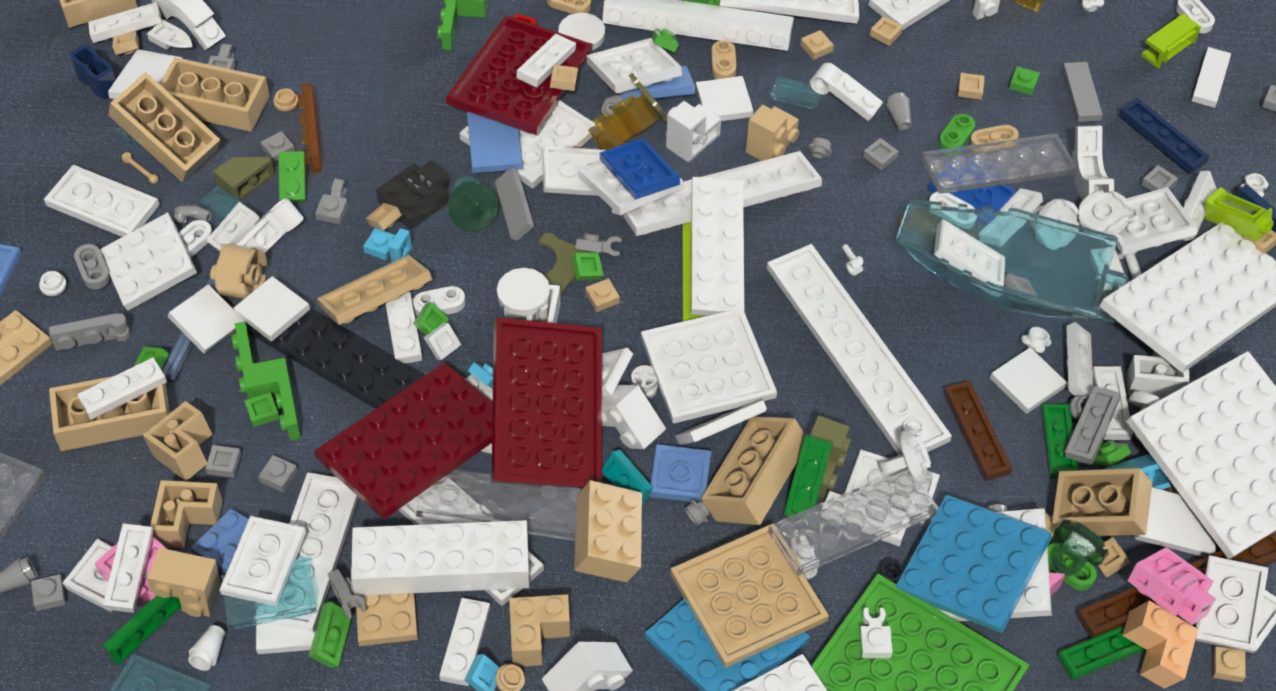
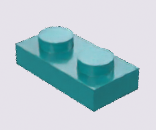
(625, 475)

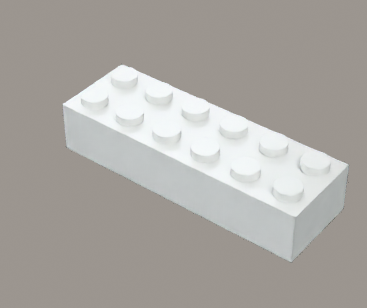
(440, 558)

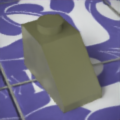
(243, 175)

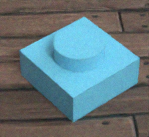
(378, 244)
(400, 245)
(483, 373)
(482, 674)

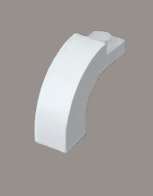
(196, 17)
(1088, 158)

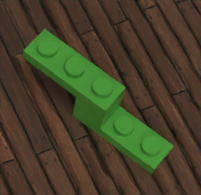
(449, 16)
(264, 378)

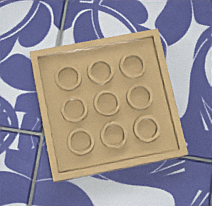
(747, 597)

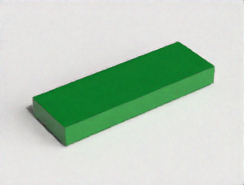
(1057, 435)
(808, 474)
(140, 627)
(1097, 653)

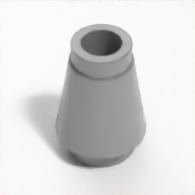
(899, 109)
(17, 574)

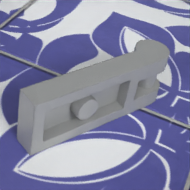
(89, 331)

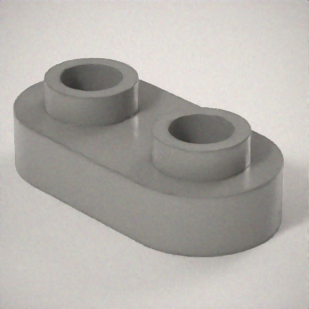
(92, 266)

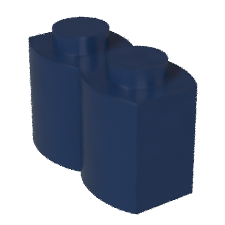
(93, 70)

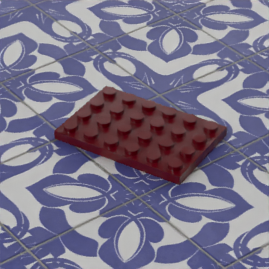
(491, 83)
(546, 404)
(411, 440)

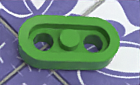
(959, 129)
(1088, 571)

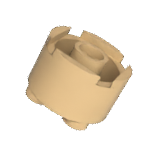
(238, 270)

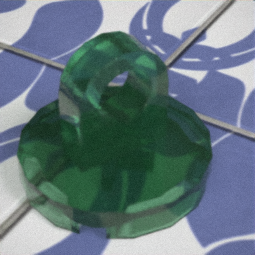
(473, 206)
(1078, 543)

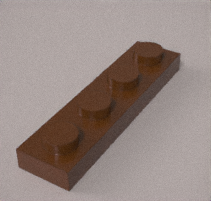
(977, 430)

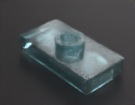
(795, 93)
(220, 202)

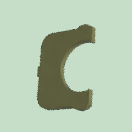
(655, 105)
(563, 271)

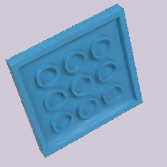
(974, 563)
(688, 649)

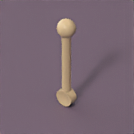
(127, 158)

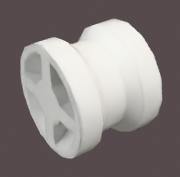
(643, 375)

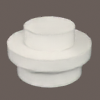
(52, 283)

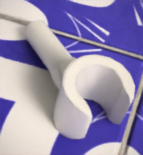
(854, 265)

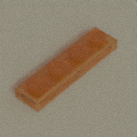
(310, 135)

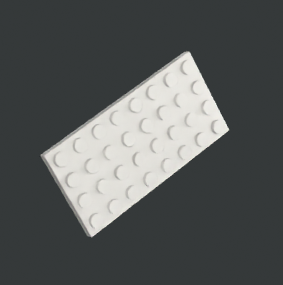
(1197, 296)

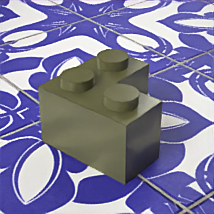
(837, 433)

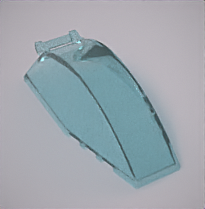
(1058, 258)

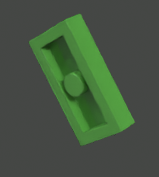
(292, 176)
(330, 635)

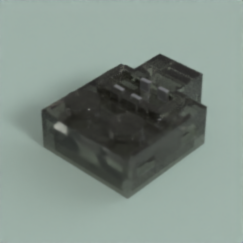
(416, 193)

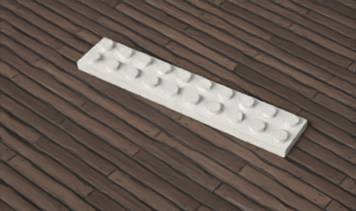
(856, 349)

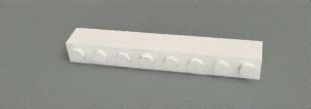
(702, 21)

